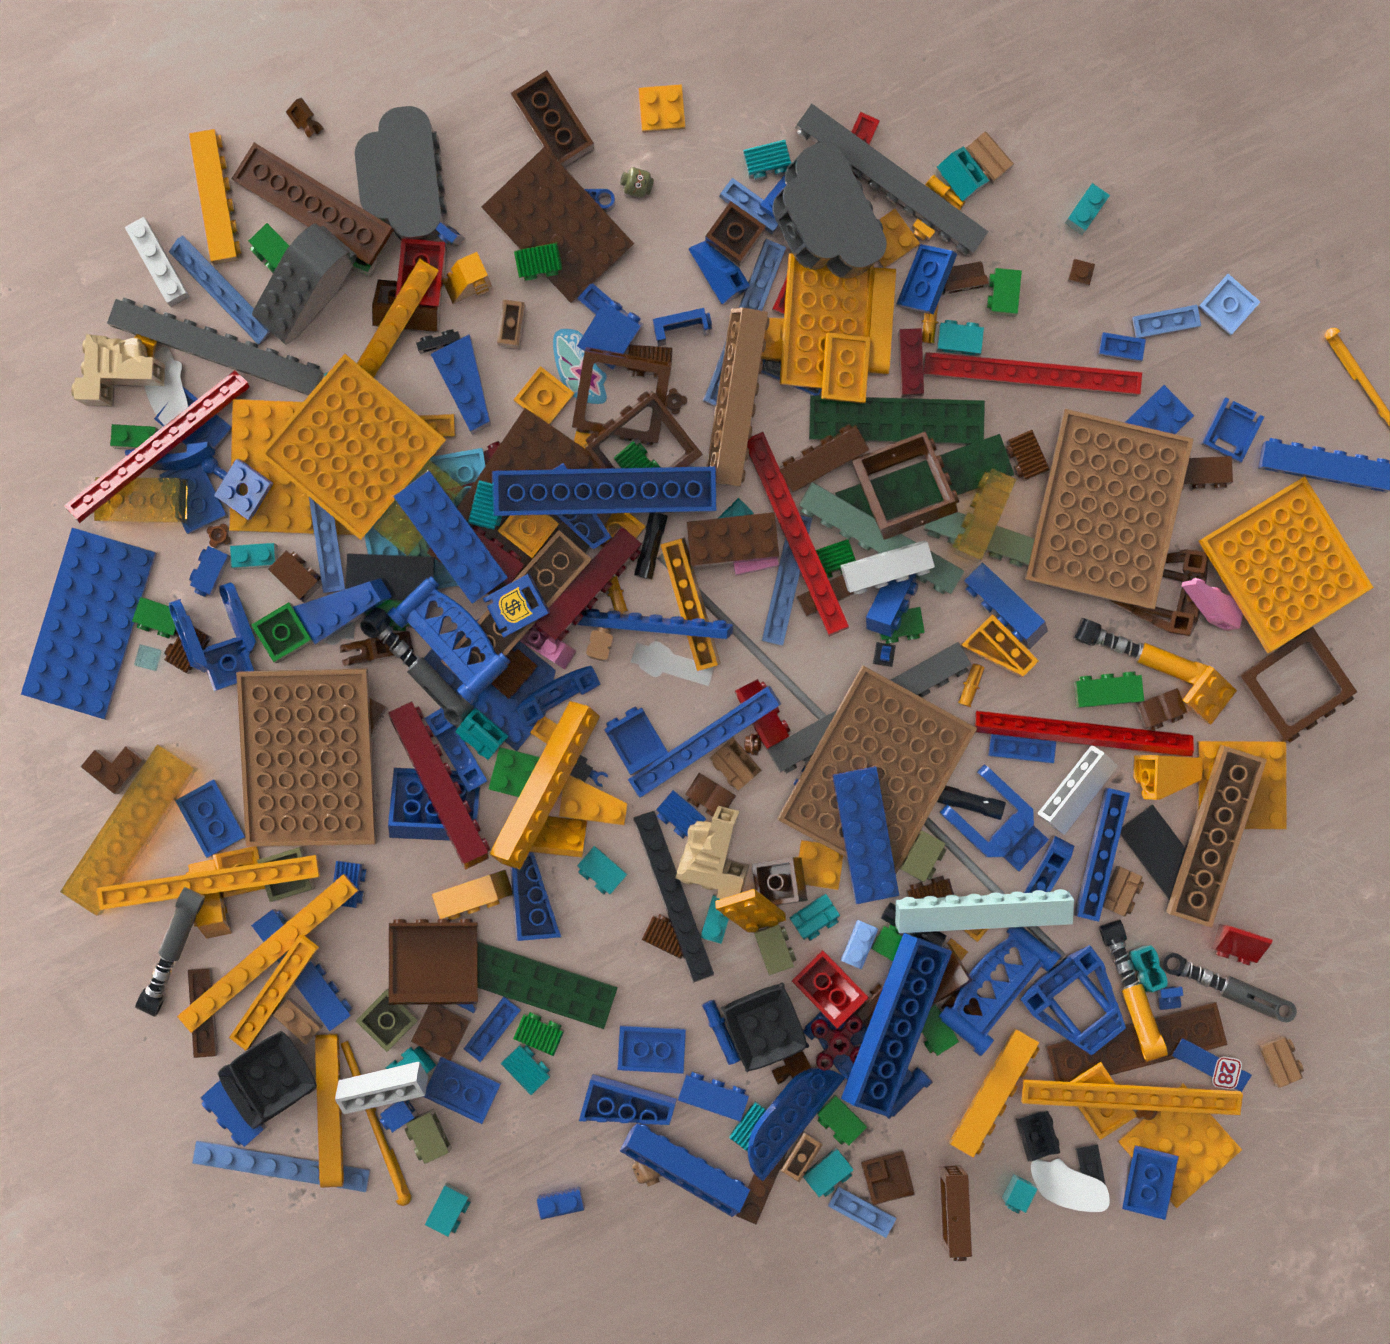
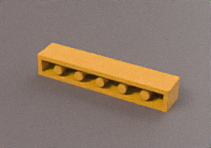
(214, 196)
(689, 600)
(993, 1093)

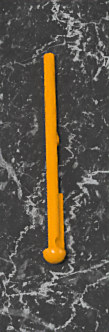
(1355, 371)
(388, 1154)

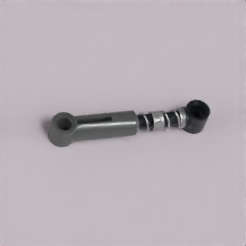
(454, 705)
(186, 910)
(1230, 988)

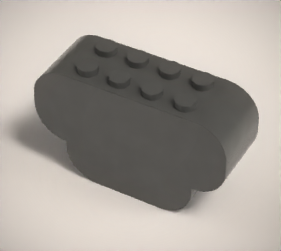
(401, 174)
(828, 214)
(303, 282)

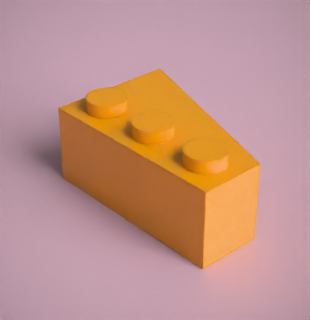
(467, 278)
(999, 646)
(589, 803)
(472, 895)
(212, 915)

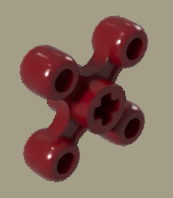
(832, 1036)

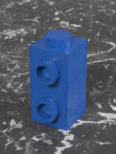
(209, 572)

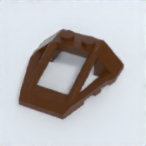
(1187, 613)

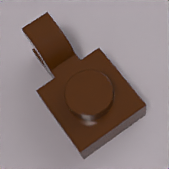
(301, 117)
(793, 1066)

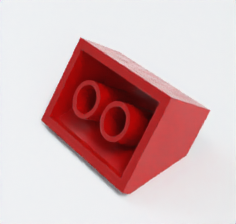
(769, 727)

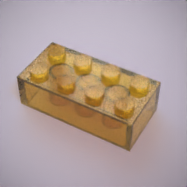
(147, 502)
(983, 519)
(396, 524)

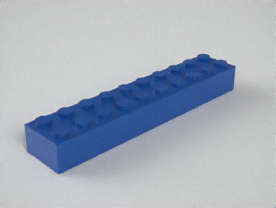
(604, 491)

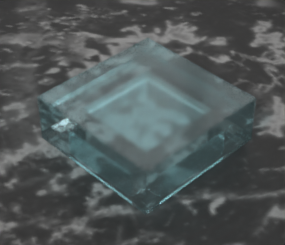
(147, 657)

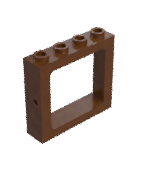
(594, 355)
(645, 400)
(895, 454)
(1269, 711)
(956, 1219)

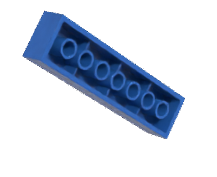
(896, 1025)

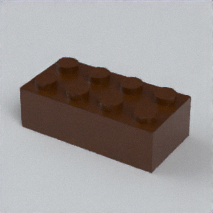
(552, 119)
(733, 539)

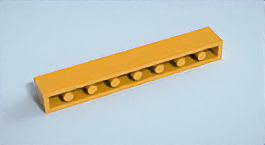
(544, 785)

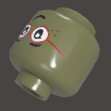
(637, 182)

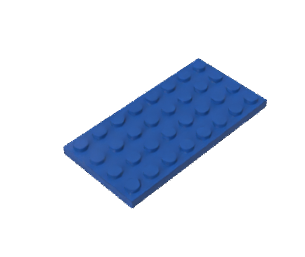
(88, 623)

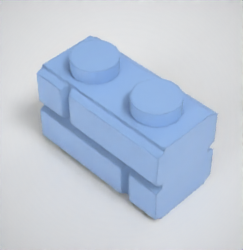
(859, 944)

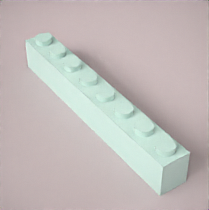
(984, 911)

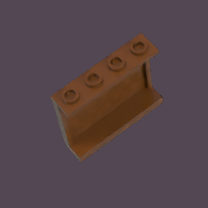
(433, 962)

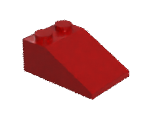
(430, 252)
(1240, 943)
(830, 989)

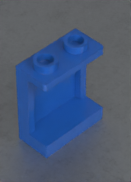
(679, 321)
(611, 329)
(635, 740)

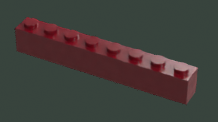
(438, 785)

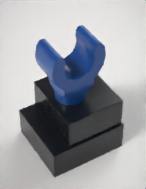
(884, 654)
(583, 771)

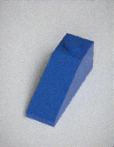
(1051, 866)

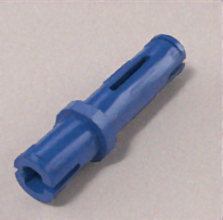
(717, 1023)

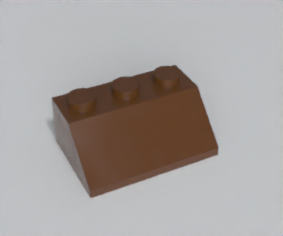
(423, 317)

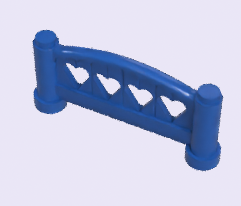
(474, 676)
(975, 1028)
(912, 1082)

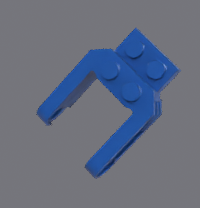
(224, 658)
(1015, 839)

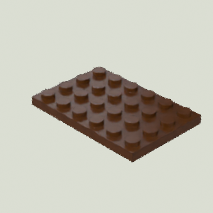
(549, 207)

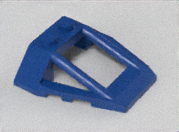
(1076, 966)

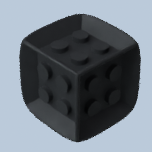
(764, 1027)
(267, 1079)

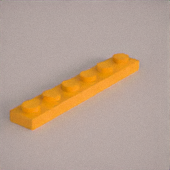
(397, 317)
(273, 992)

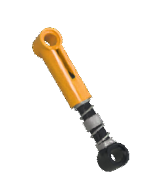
(1145, 654)
(1149, 1037)

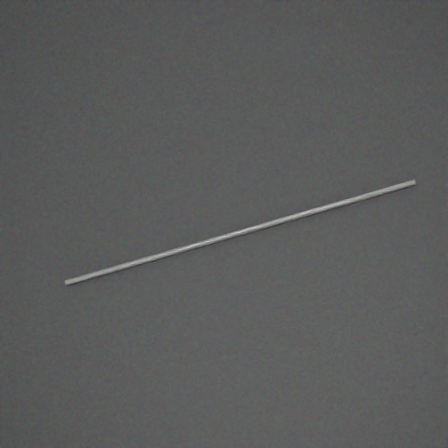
(819, 714)

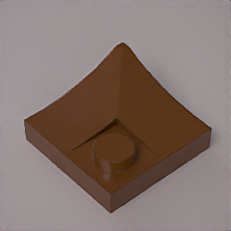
(953, 978)
(888, 1178)

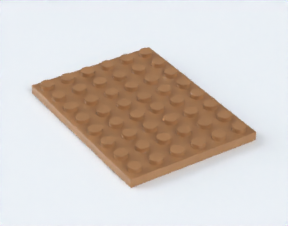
(1109, 509)
(900, 735)
(306, 757)

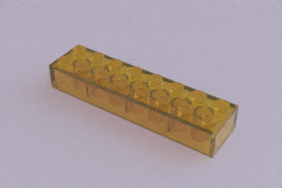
(129, 827)

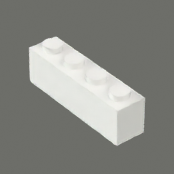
(157, 261)
(887, 566)
(1078, 789)
(381, 1088)

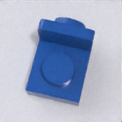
(1170, 997)

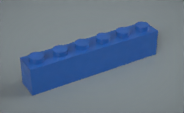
(1325, 466)
(1102, 854)
(312, 982)
(685, 1170)

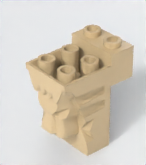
(114, 363)
(707, 855)

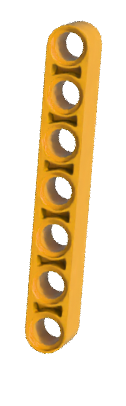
(328, 1111)

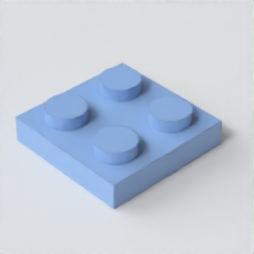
(1229, 304)

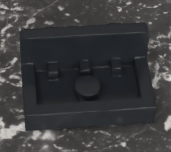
(1038, 1135)

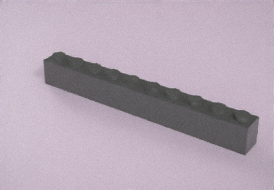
(894, 181)
(215, 348)
(917, 680)

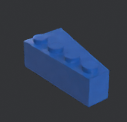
(461, 374)
(585, 525)
(1006, 605)
(336, 611)
(531, 904)
(624, 1103)

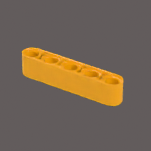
(881, 320)

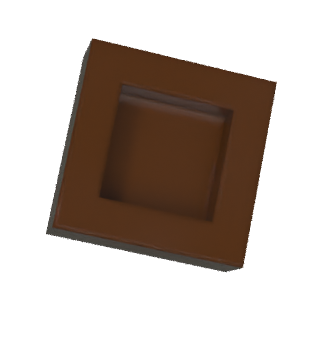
(1081, 272)

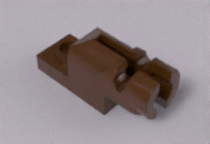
(371, 649)

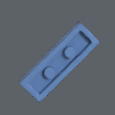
(748, 202)
(1166, 321)
(862, 1211)

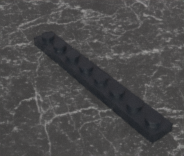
(673, 896)

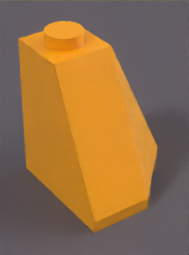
(1165, 774)

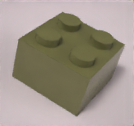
(922, 856)
(287, 889)
(774, 949)
(387, 1022)
(428, 1136)

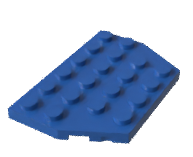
(493, 702)

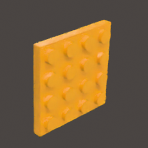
(1269, 803)
(1193, 1137)

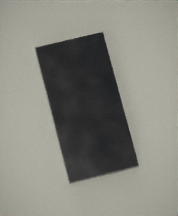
(398, 572)
(1155, 847)

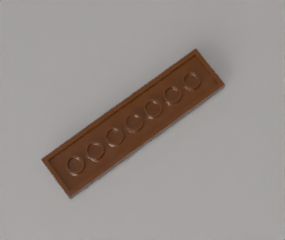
(312, 202)
(1123, 1053)

